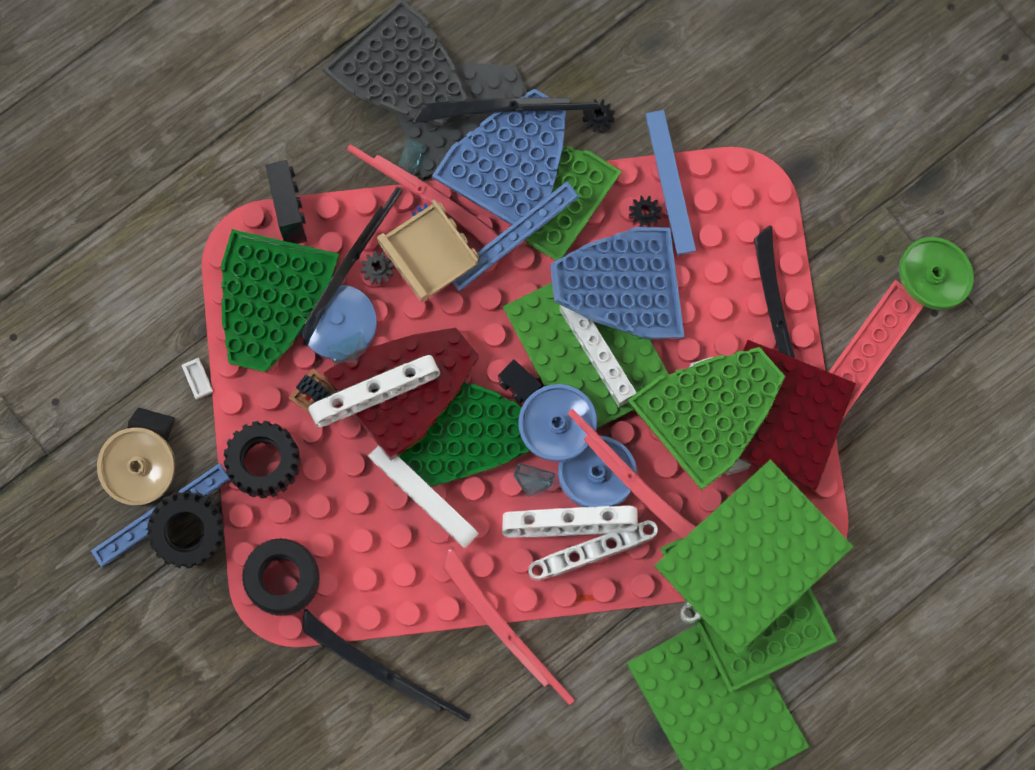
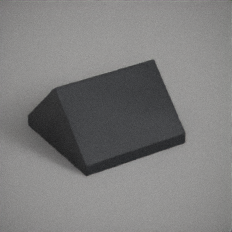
(153, 421)

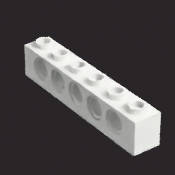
(600, 356)

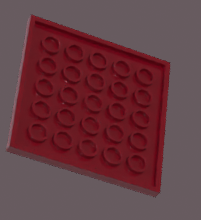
(801, 420)

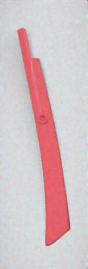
(456, 212)
(633, 481)
(464, 582)

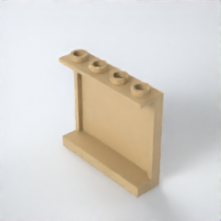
(429, 251)

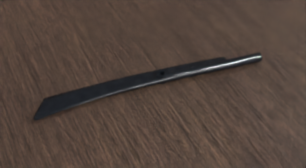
(464, 107)
(353, 255)
(767, 270)
(326, 637)

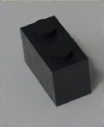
(518, 381)

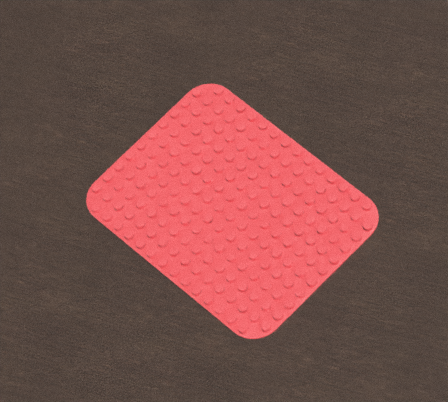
(369, 538)

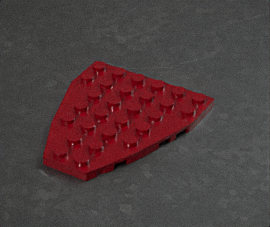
(408, 416)

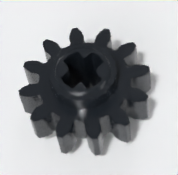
(604, 120)
(645, 205)

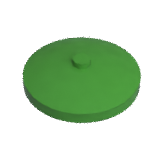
(936, 273)

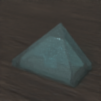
(410, 156)
(348, 349)
(533, 479)

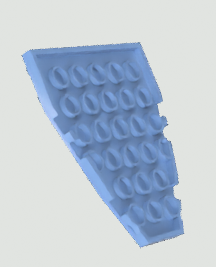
(507, 161)
(623, 283)

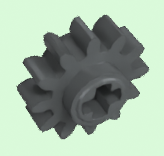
(380, 274)

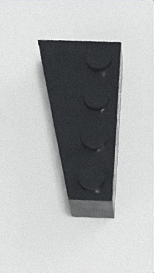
(286, 202)

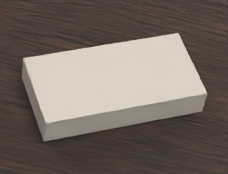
(197, 378)

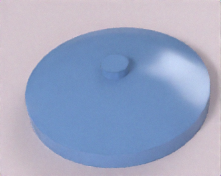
(344, 317)
(548, 427)
(591, 482)

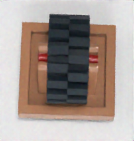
(310, 390)

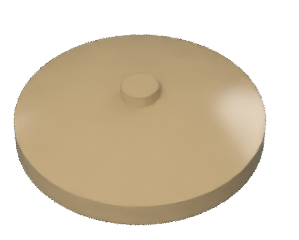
(136, 466)

